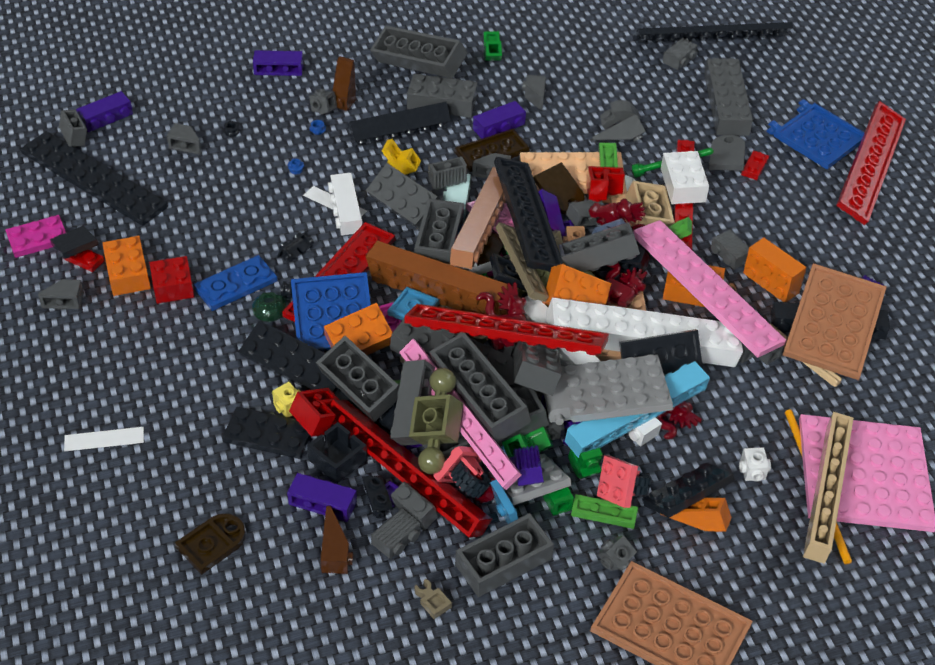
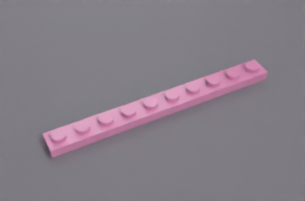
(472, 429)

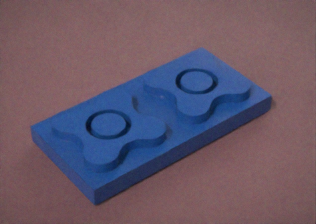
(235, 282)

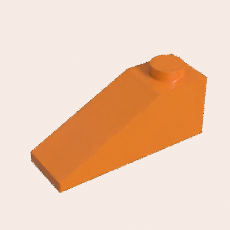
(706, 514)

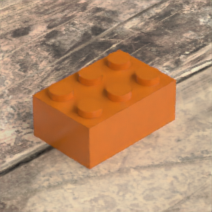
(126, 265)
(774, 270)
(576, 285)
(677, 292)
(364, 328)

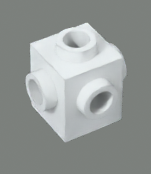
(754, 464)

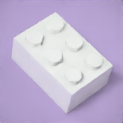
(684, 177)

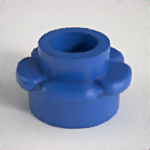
(317, 127)
(295, 166)

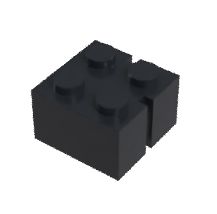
(337, 459)

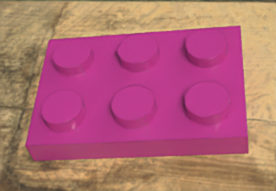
(34, 235)

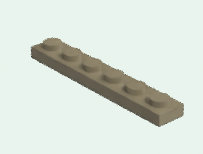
(528, 276)

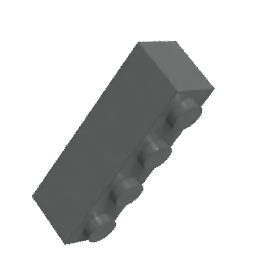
(413, 383)

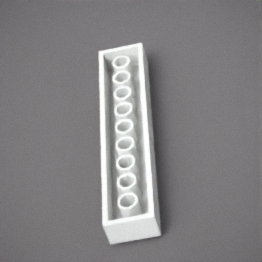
(716, 342)

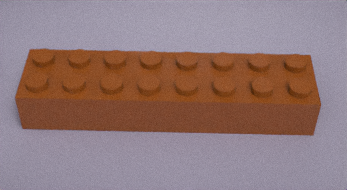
(448, 283)

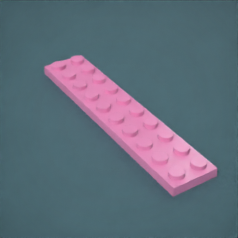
(709, 289)

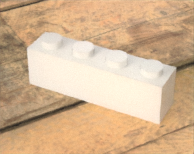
(345, 202)

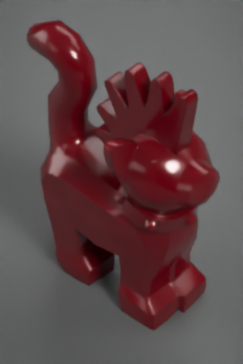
(618, 210)
(624, 293)
(510, 302)
(681, 414)

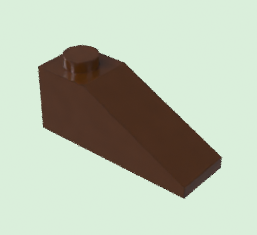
(345, 83)
(335, 547)

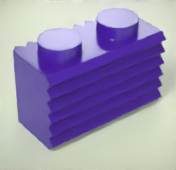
(529, 465)

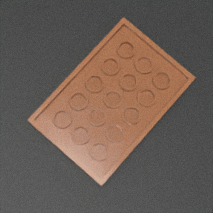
(835, 321)
(669, 622)

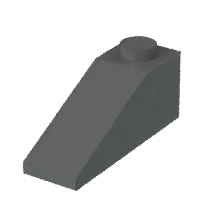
(624, 131)

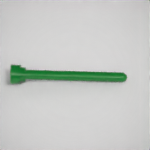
(640, 169)

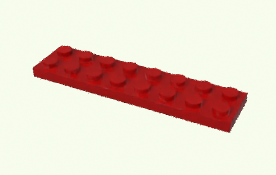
(351, 256)

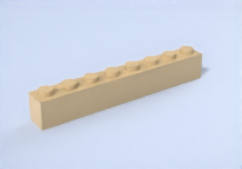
(828, 488)

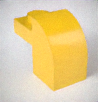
(404, 161)

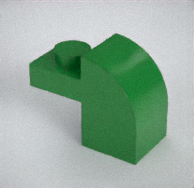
(492, 46)
(538, 437)
(587, 463)

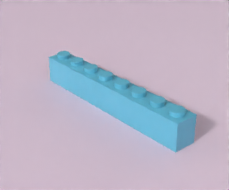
(595, 434)

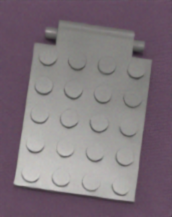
(609, 390)

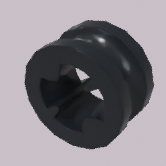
(231, 128)
(286, 290)

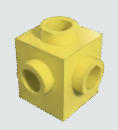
(284, 397)

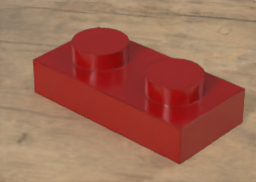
(755, 165)
(87, 259)

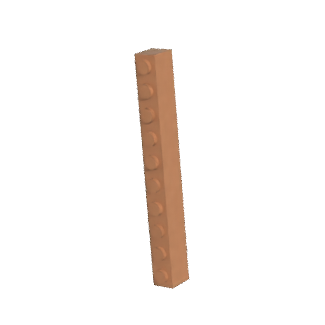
(479, 223)

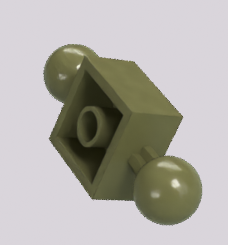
(436, 420)

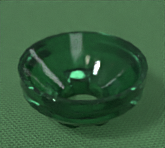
(268, 311)

